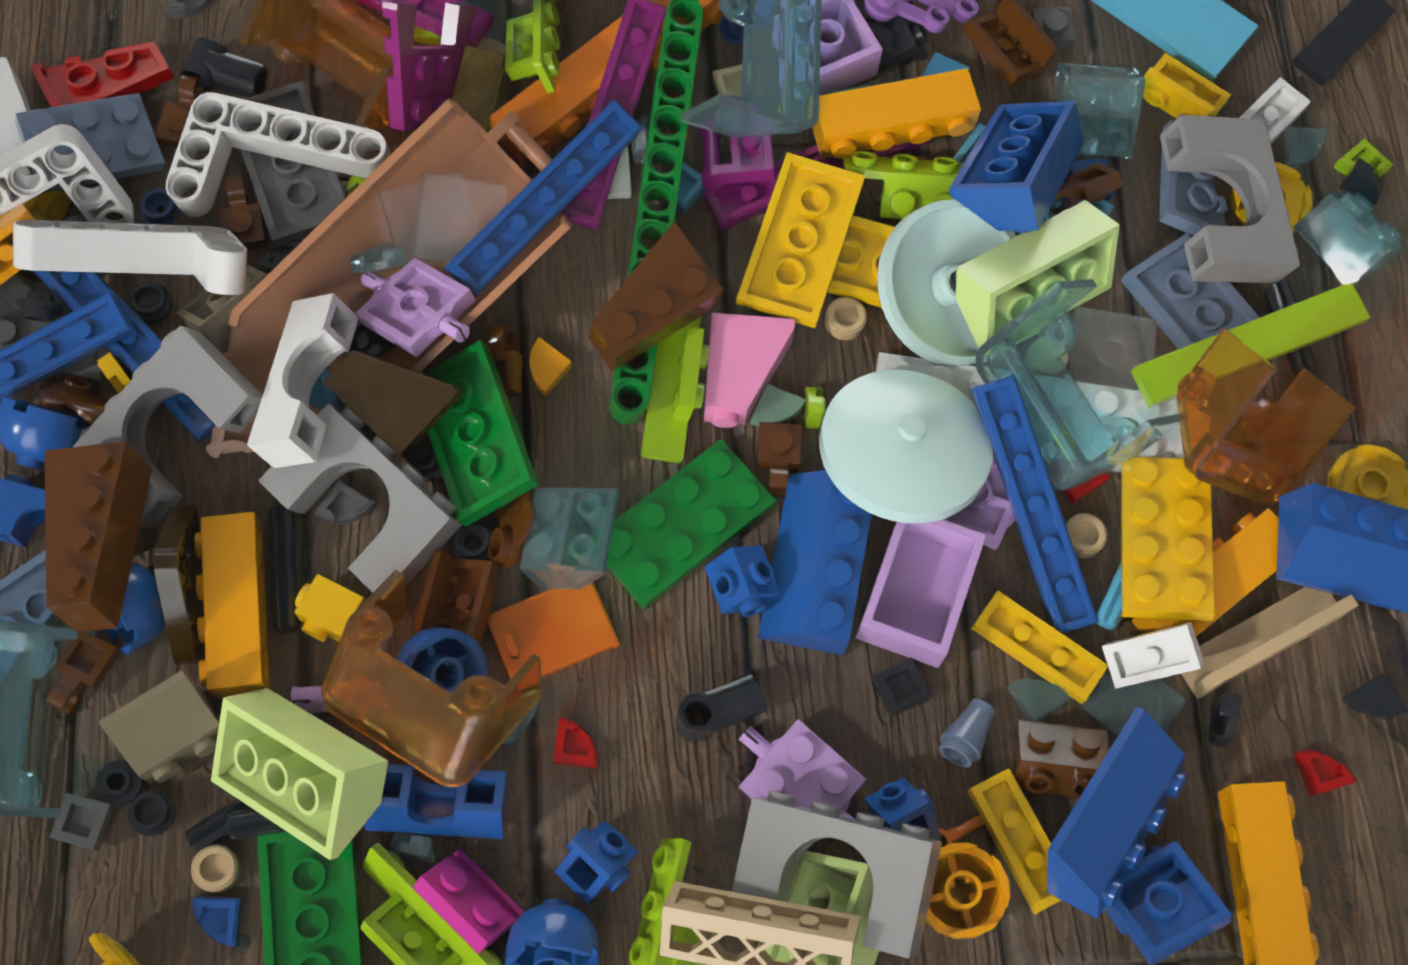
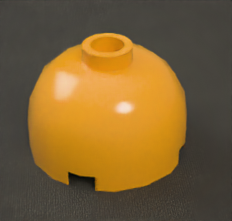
(967, 892)

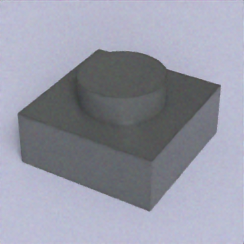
(1057, 25)
(82, 822)

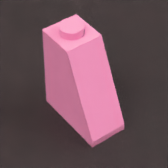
(741, 363)

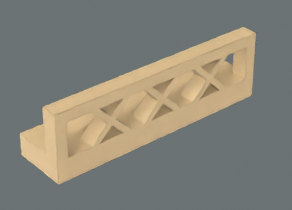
(1265, 637)
(751, 921)

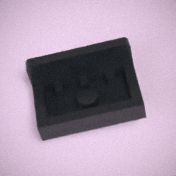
(897, 37)

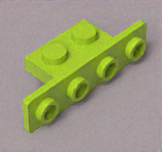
(533, 45)
(906, 181)
(674, 393)
(668, 866)
(407, 925)

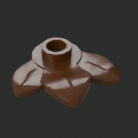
(74, 395)
(510, 531)

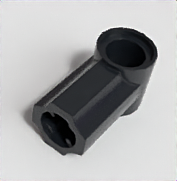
(224, 70)
(723, 707)

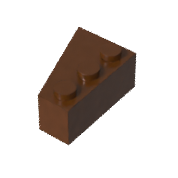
(655, 300)

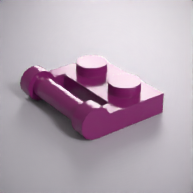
(750, 160)

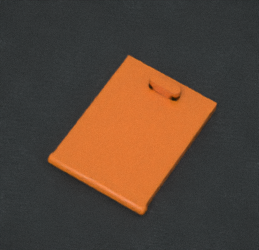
(555, 626)

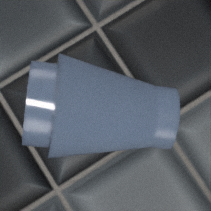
(966, 736)

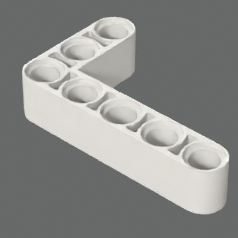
(268, 140)
(65, 170)
(75, 246)

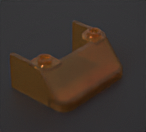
(334, 38)
(1273, 440)
(409, 714)

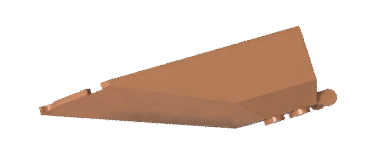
(321, 262)

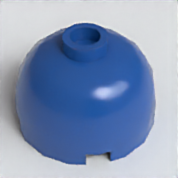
(33, 428)
(141, 611)
(444, 656)
(553, 936)

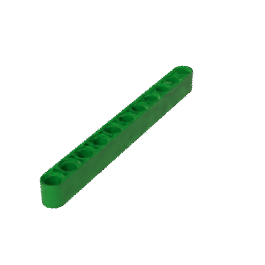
(659, 186)

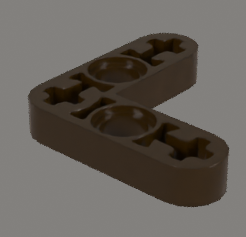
(171, 567)

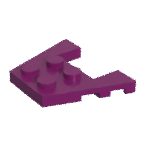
(423, 74)

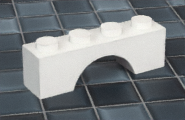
(311, 340)

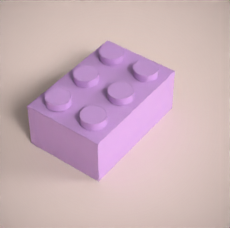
(921, 589)

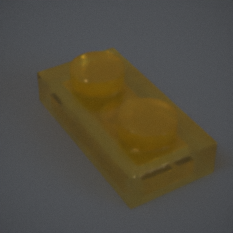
(479, 83)

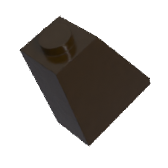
(391, 397)

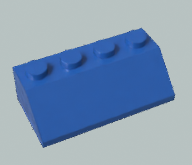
(1019, 164)
(1344, 545)
(816, 566)
(1115, 816)

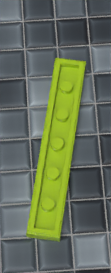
(1267, 336)

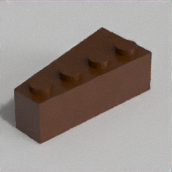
(92, 530)

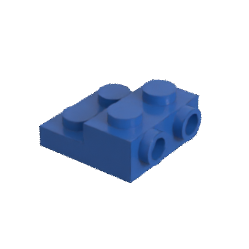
(1167, 904)

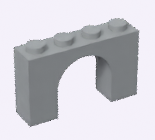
(1243, 157)
(181, 365)
(415, 520)
(899, 861)

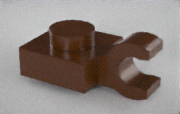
(176, 114)
(1087, 184)
(243, 218)
(506, 358)
(779, 451)
(83, 664)

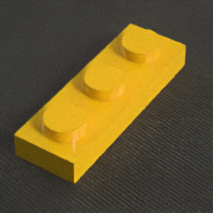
(1040, 647)
(1016, 835)

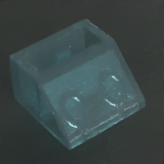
(1106, 105)
(1350, 236)
(569, 536)

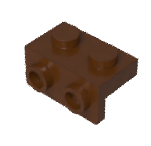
(1011, 42)
(457, 595)
(1057, 757)

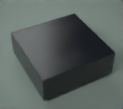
(901, 688)

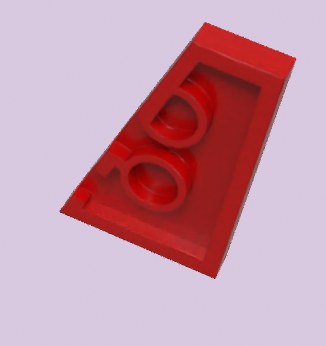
(115, 74)

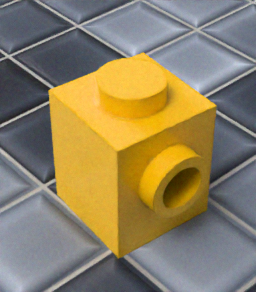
(325, 608)

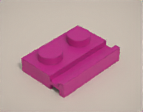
(468, 900)

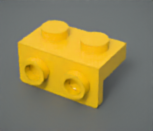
(1182, 90)

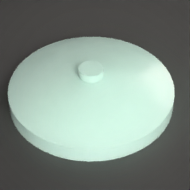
(920, 279)
(905, 446)

